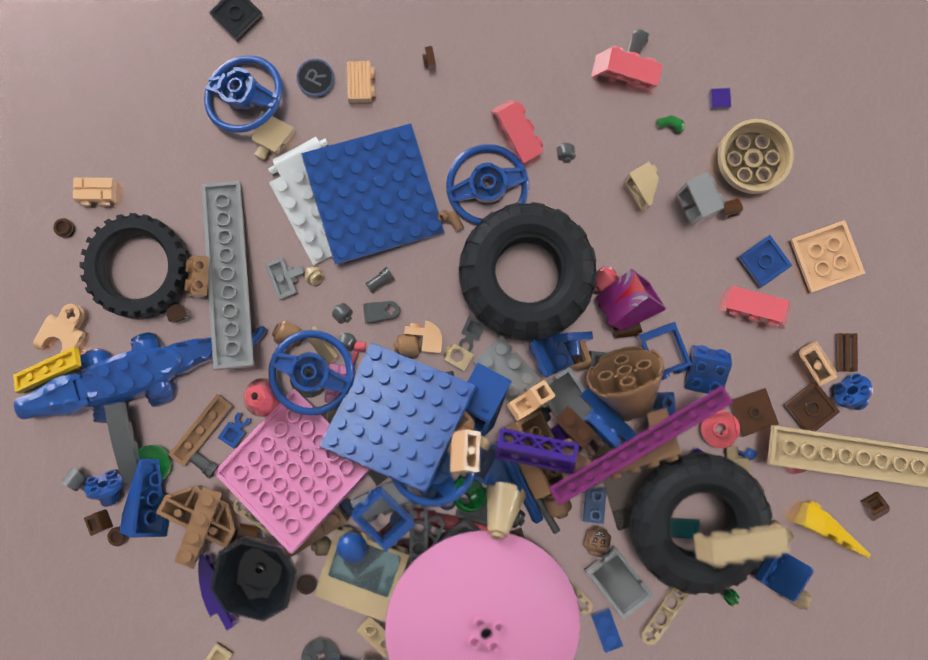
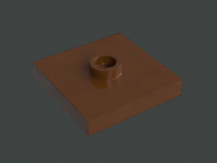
(812, 408)
(754, 412)

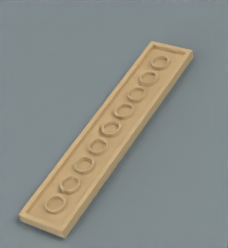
(848, 456)

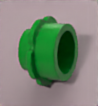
(731, 597)

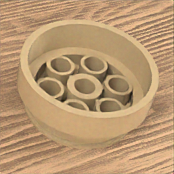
(776, 144)

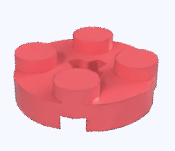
(728, 436)

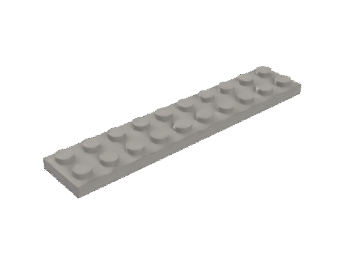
(227, 276)

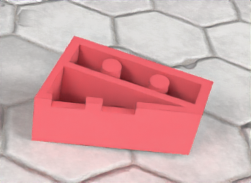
(628, 67)
(518, 130)
(758, 307)

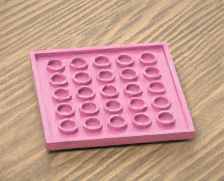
(288, 475)

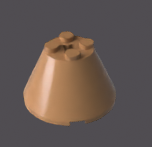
(627, 380)

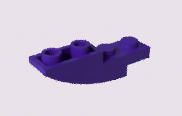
(205, 575)

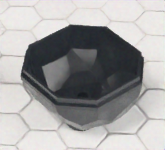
(244, 588)

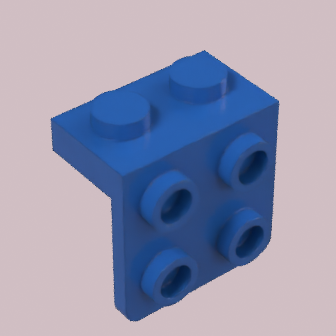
(708, 369)
(785, 575)

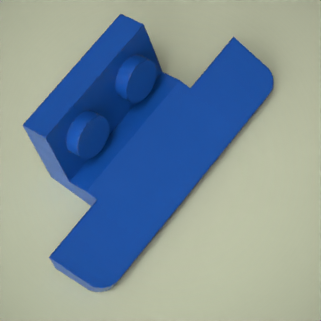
(605, 421)

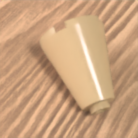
(502, 508)

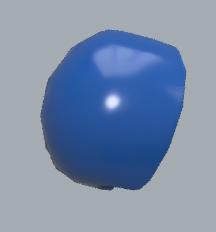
(351, 547)

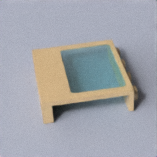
(363, 584)

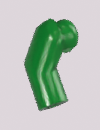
(673, 121)

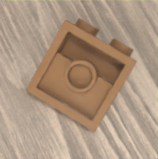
(197, 280)

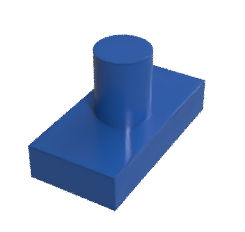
(573, 340)

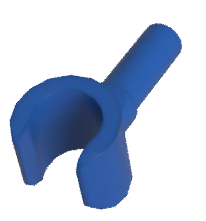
(750, 453)

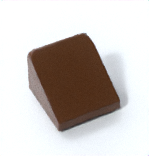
(876, 506)
(98, 522)

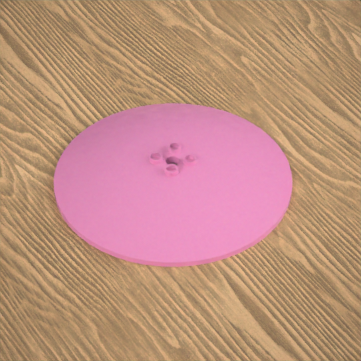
(479, 585)

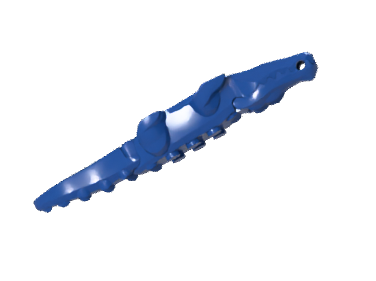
(119, 378)

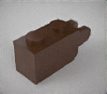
(578, 430)

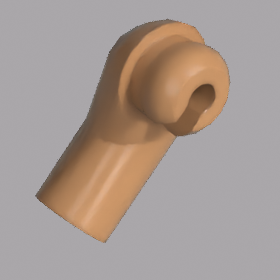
(452, 218)

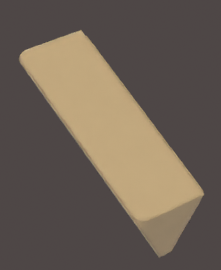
(323, 348)

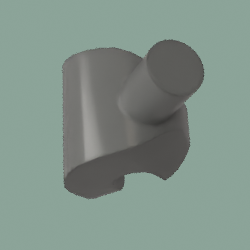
(74, 480)

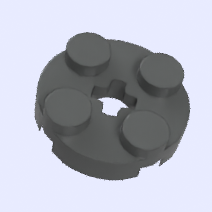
(318, 647)

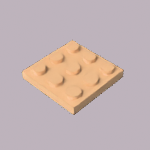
(827, 256)

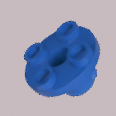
(853, 392)
(104, 488)

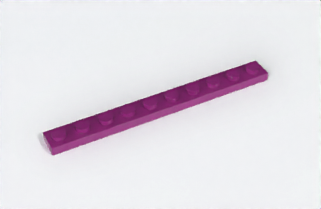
(641, 445)

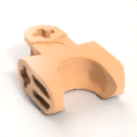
(63, 327)

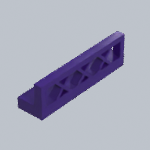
(536, 454)

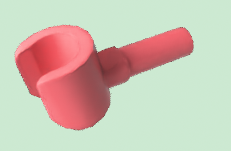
(358, 347)

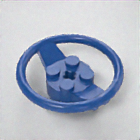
(248, 92)
(473, 186)
(322, 378)
(442, 484)

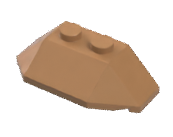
(179, 509)

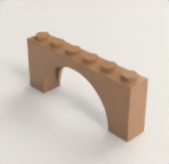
(668, 451)

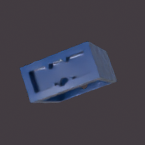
(672, 328)
(395, 532)

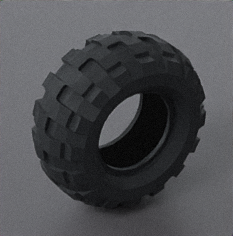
(536, 225)
(665, 490)

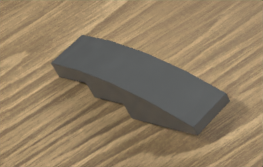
(122, 440)

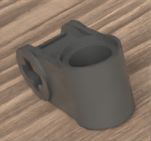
(377, 311)

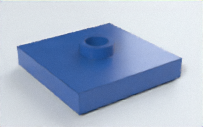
(765, 261)

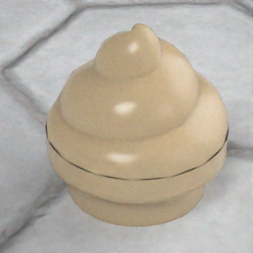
(313, 275)

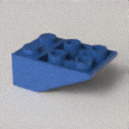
(487, 397)
(492, 469)

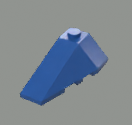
(143, 501)

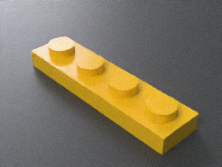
(47, 370)

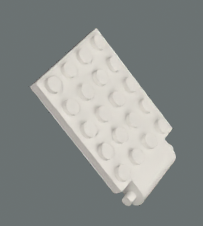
(298, 200)

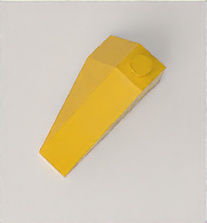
(821, 523)

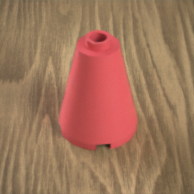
(266, 401)

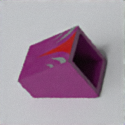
(629, 301)

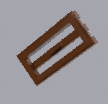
(854, 352)

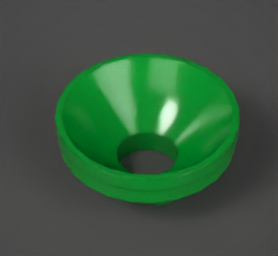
(475, 494)

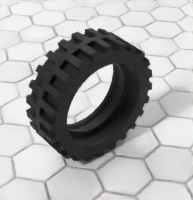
(103, 242)

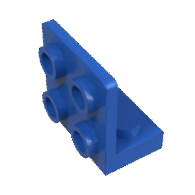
(551, 356)

